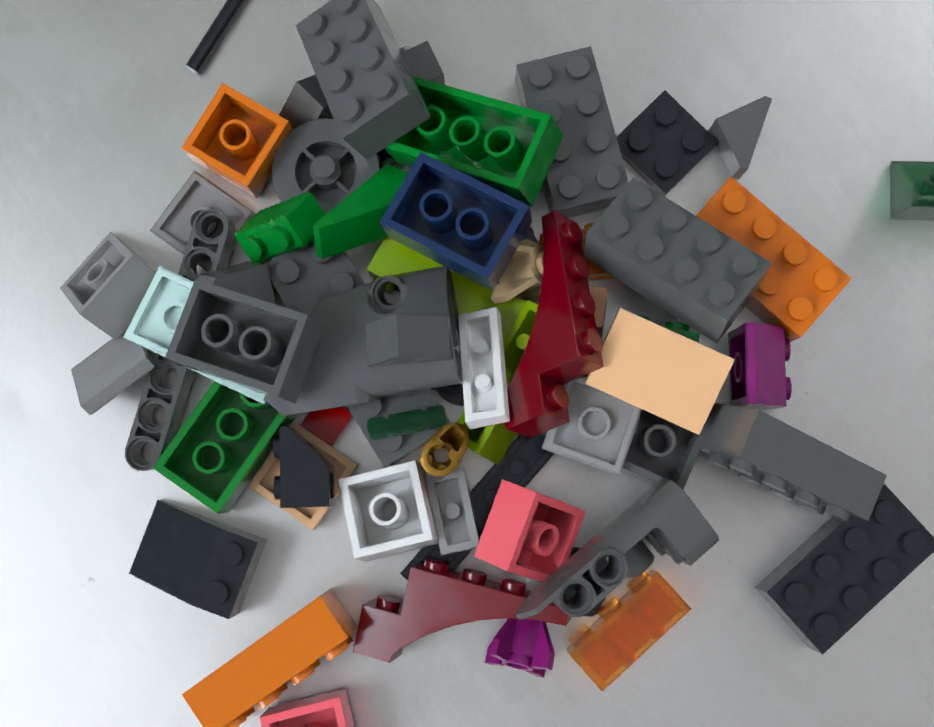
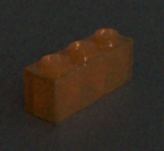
(626, 628)

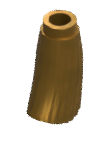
(451, 437)

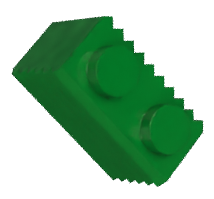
(280, 228)

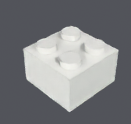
(388, 511)

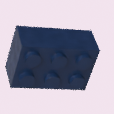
(457, 221)

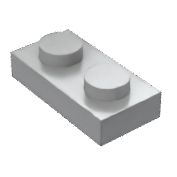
(453, 512)

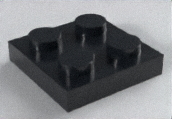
(664, 143)

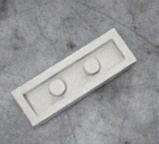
(483, 368)

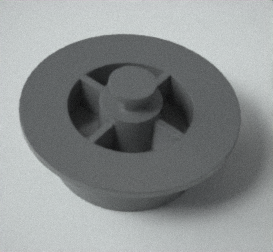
(319, 162)

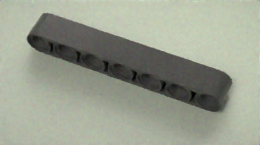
(155, 391)

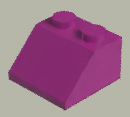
(759, 368)

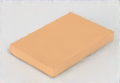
(660, 371)

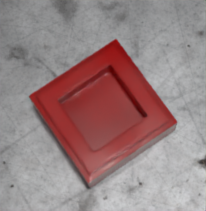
(328, 423)

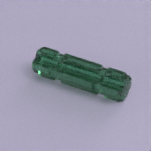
(406, 422)

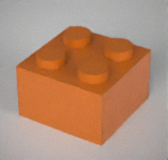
(237, 140)

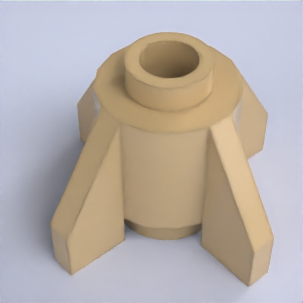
(522, 274)

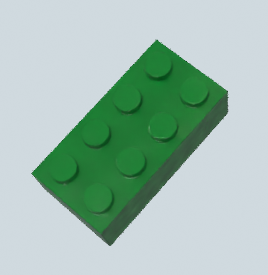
(484, 139)
(221, 446)

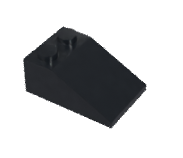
(197, 559)

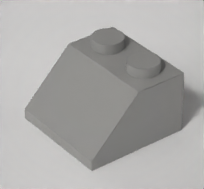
(109, 286)

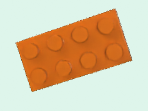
(800, 276)
(263, 668)

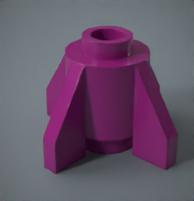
(522, 646)

